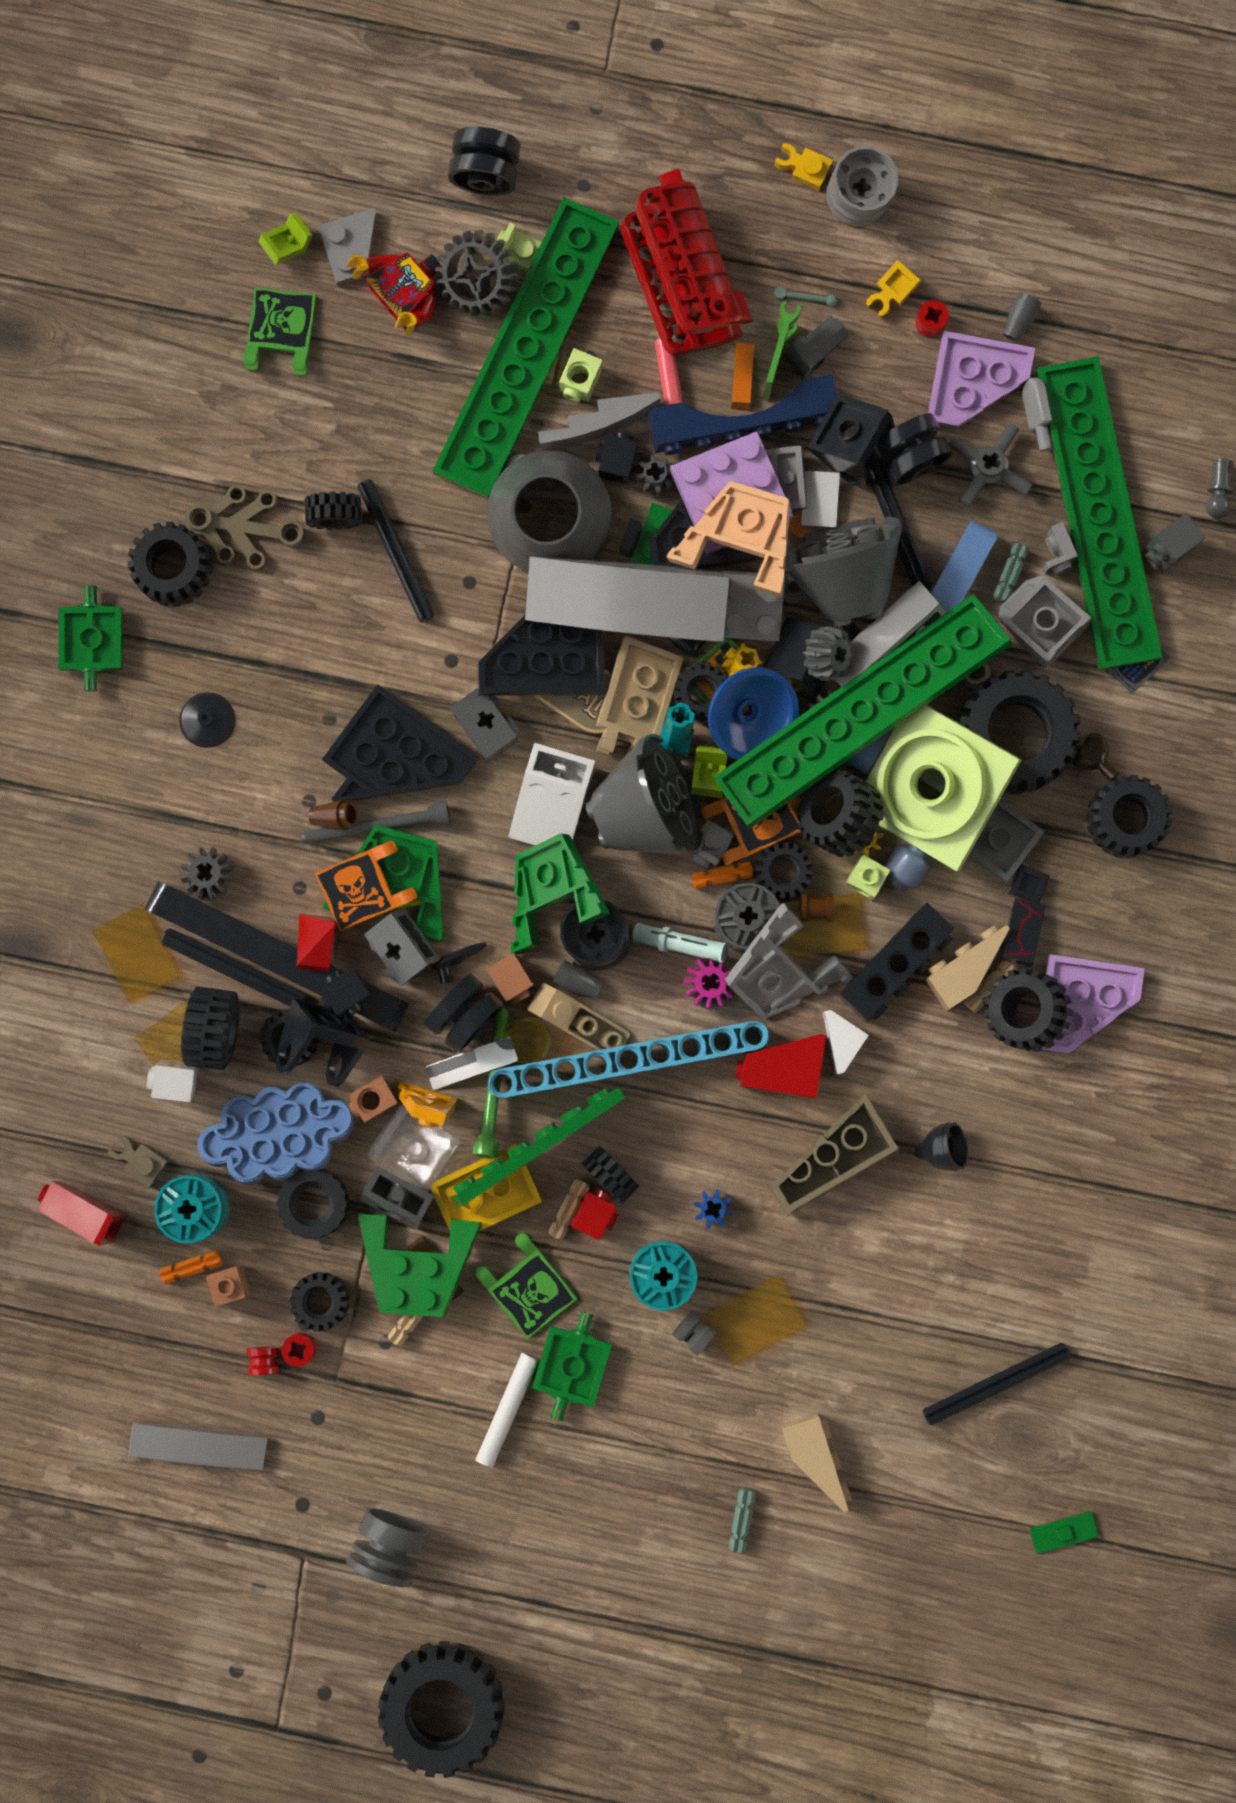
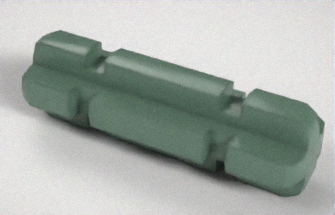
(1010, 572)
(742, 1520)

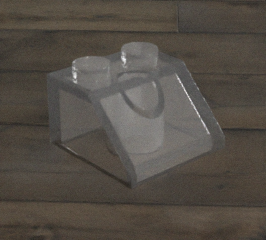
(412, 1149)

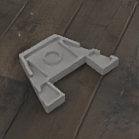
(771, 978)

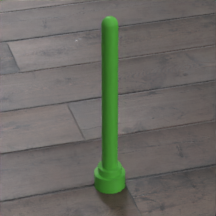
(486, 1144)

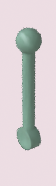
(780, 293)

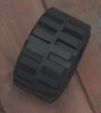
(156, 543)
(1151, 803)
(840, 813)
(1004, 1003)
(210, 1028)

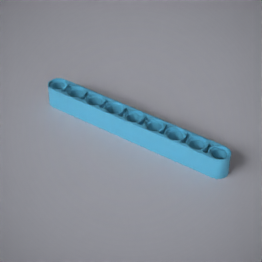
(642, 1052)

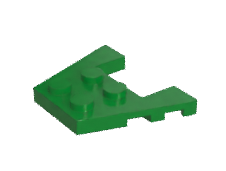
(412, 866)
(547, 877)
(415, 1280)

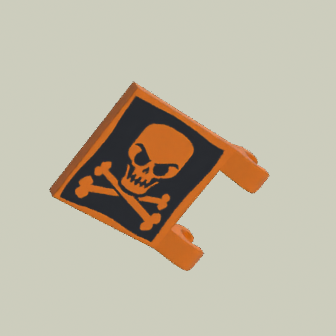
(771, 830)
(359, 888)

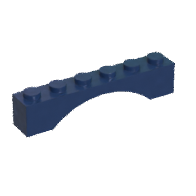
(682, 427)

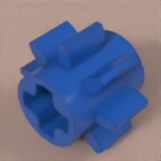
(710, 1218)

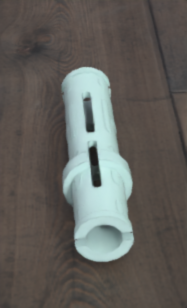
(667, 939)

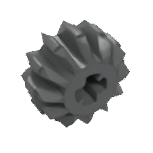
(828, 653)
(218, 871)

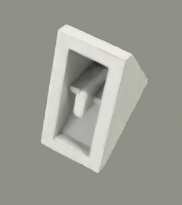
(843, 1040)

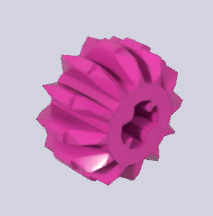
(712, 993)

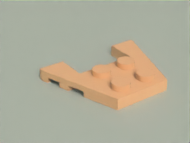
(747, 522)

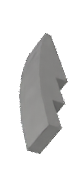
(611, 416)
(197, 1446)

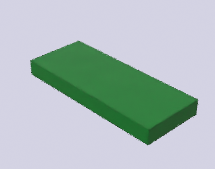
(1063, 1532)

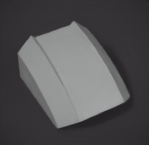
(1043, 619)

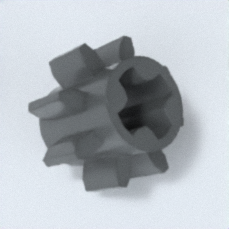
(650, 483)

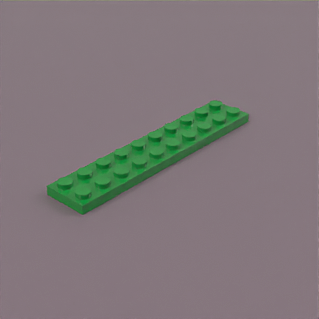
(526, 348)
(1099, 515)
(862, 711)

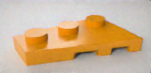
(426, 1105)

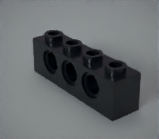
(924, 921)

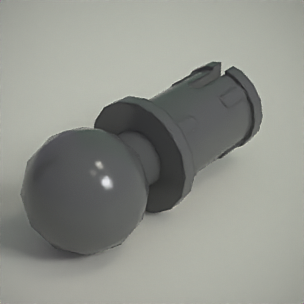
(1218, 504)

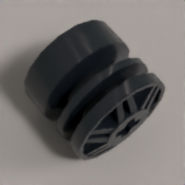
(588, 954)

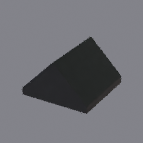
(788, 660)

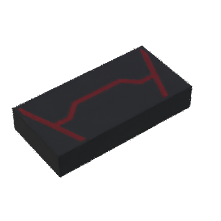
(1024, 932)

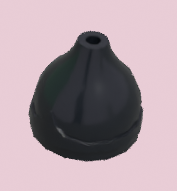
(944, 1147)

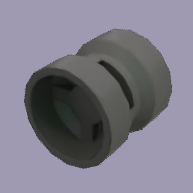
(694, 1332)

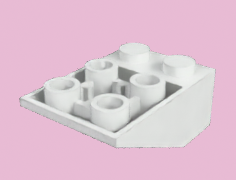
(551, 795)

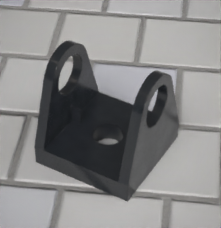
(850, 453)
(312, 1020)

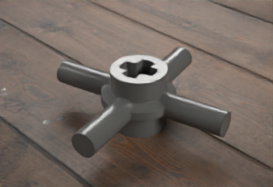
(997, 472)

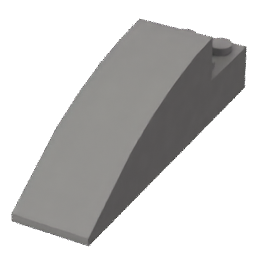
(651, 600)

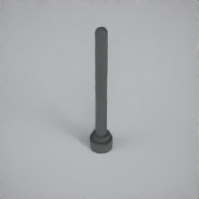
(436, 814)

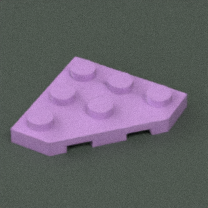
(974, 376)
(1097, 995)

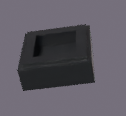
(630, 538)
(1028, 884)

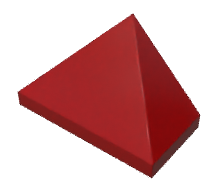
(314, 942)

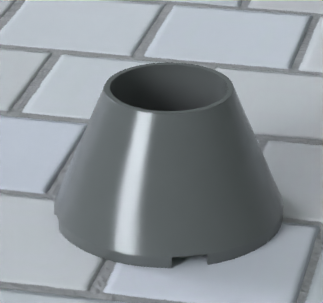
(542, 467)

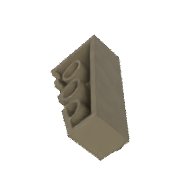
(841, 1154)

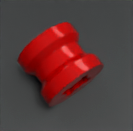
(929, 325)
(304, 1346)
(263, 1360)

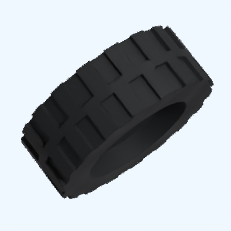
(313, 1228)

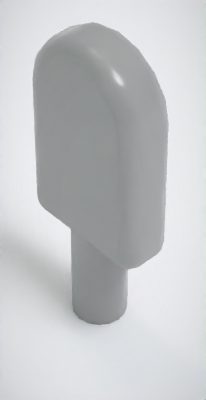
(1038, 411)

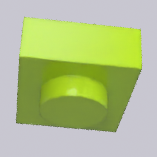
(286, 240)
(708, 763)

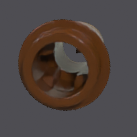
(334, 815)

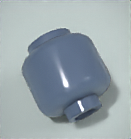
(908, 866)

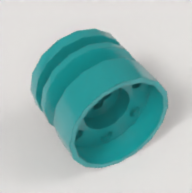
(200, 1191)
(649, 1261)

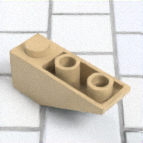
(964, 974)
(576, 1019)
(809, 1450)

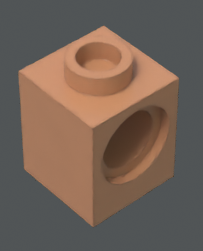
(511, 979)
(387, 1099)
(228, 1285)

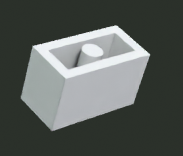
(172, 1081)

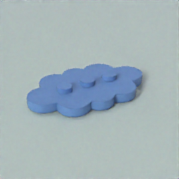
(276, 1133)

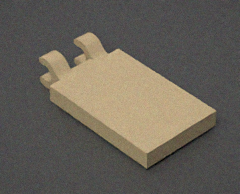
(637, 694)

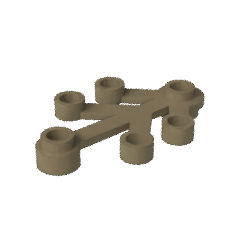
(239, 525)

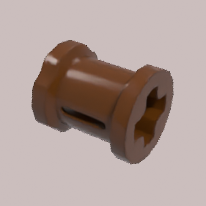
(816, 907)

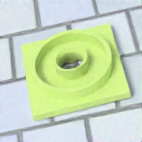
(974, 782)

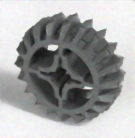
(474, 260)

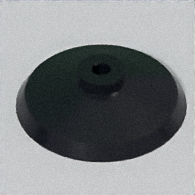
(207, 720)

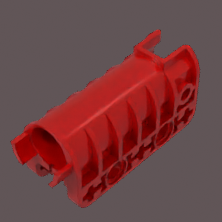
(686, 266)

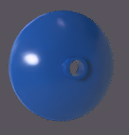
(770, 709)

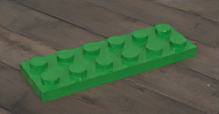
(525, 1152)

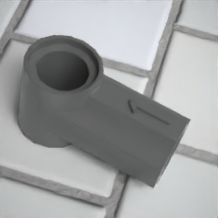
(810, 351)

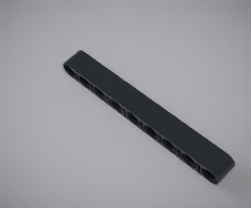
(261, 949)

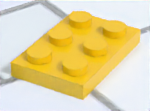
(496, 1204)

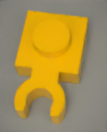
(808, 168)
(895, 285)

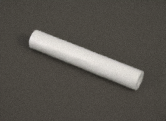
(507, 1410)

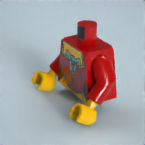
(400, 286)

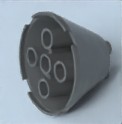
(847, 567)
(648, 803)

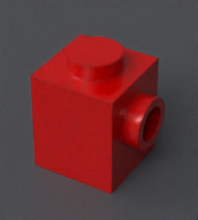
(596, 1214)

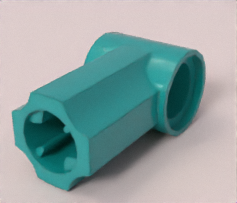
(678, 729)

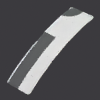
(471, 1063)

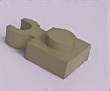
(142, 1163)

